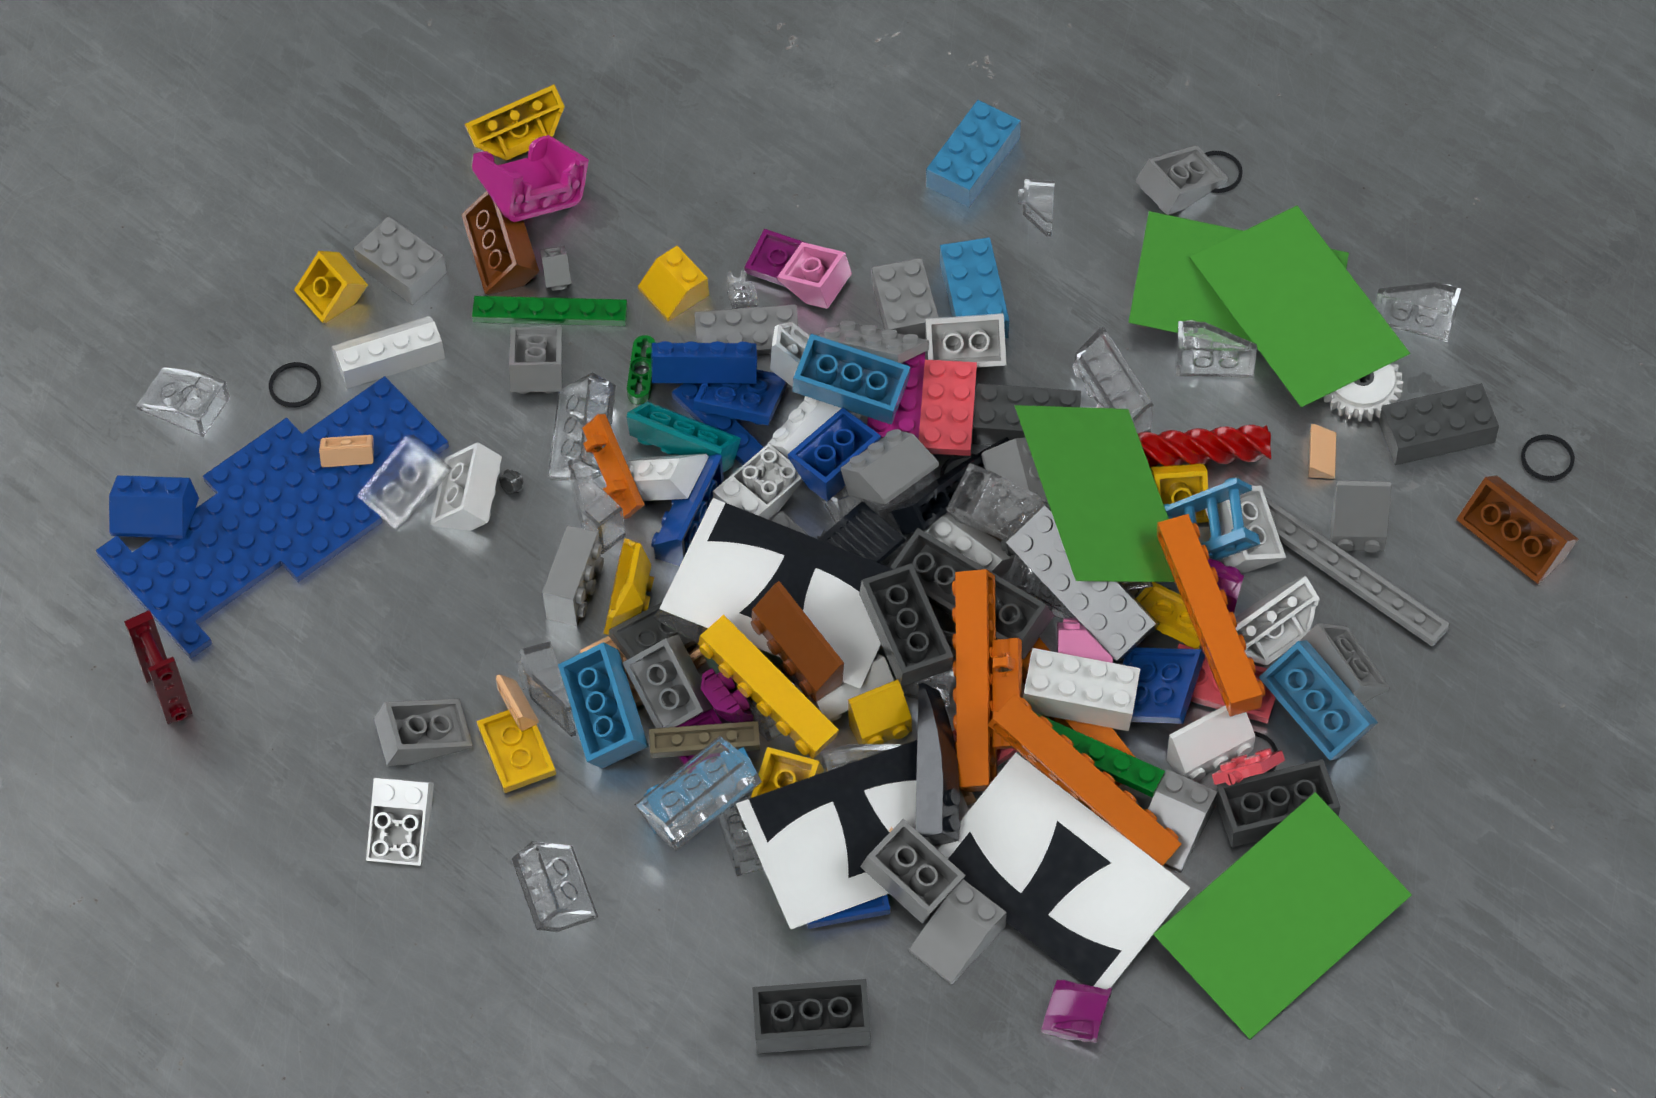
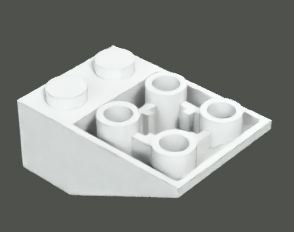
(761, 484)
(399, 821)

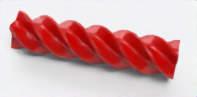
(1201, 445)

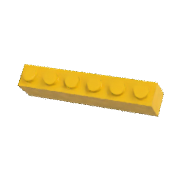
(767, 687)

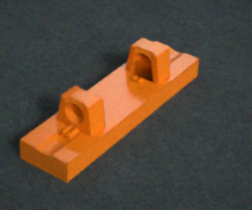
(612, 465)
(1005, 684)

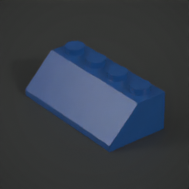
(704, 362)
(685, 515)

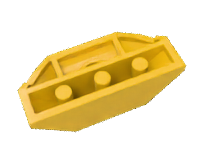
(514, 127)
(630, 585)

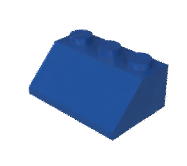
(828, 449)
(151, 506)

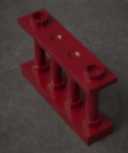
(157, 667)

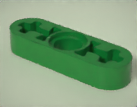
(644, 379)

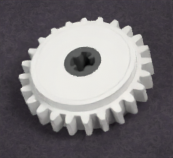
(1368, 394)

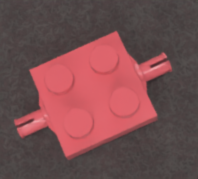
(1243, 767)

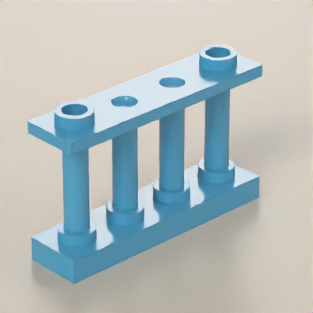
(1219, 545)

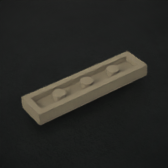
(693, 739)

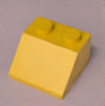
(674, 284)
(330, 285)
(1181, 482)
(880, 715)
(783, 769)

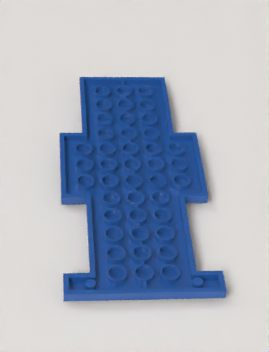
(267, 513)

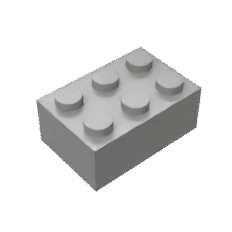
(400, 260)
(904, 296)
(572, 576)
(912, 870)

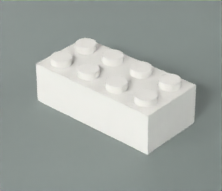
(1081, 689)

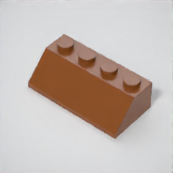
(499, 247)
(1516, 528)
(797, 643)

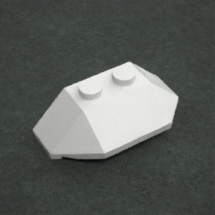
(787, 350)
(1278, 620)

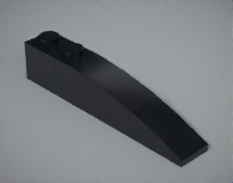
(934, 499)
(936, 771)

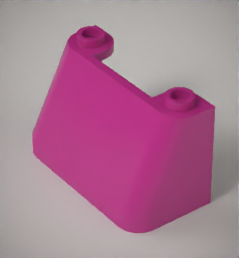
(536, 185)

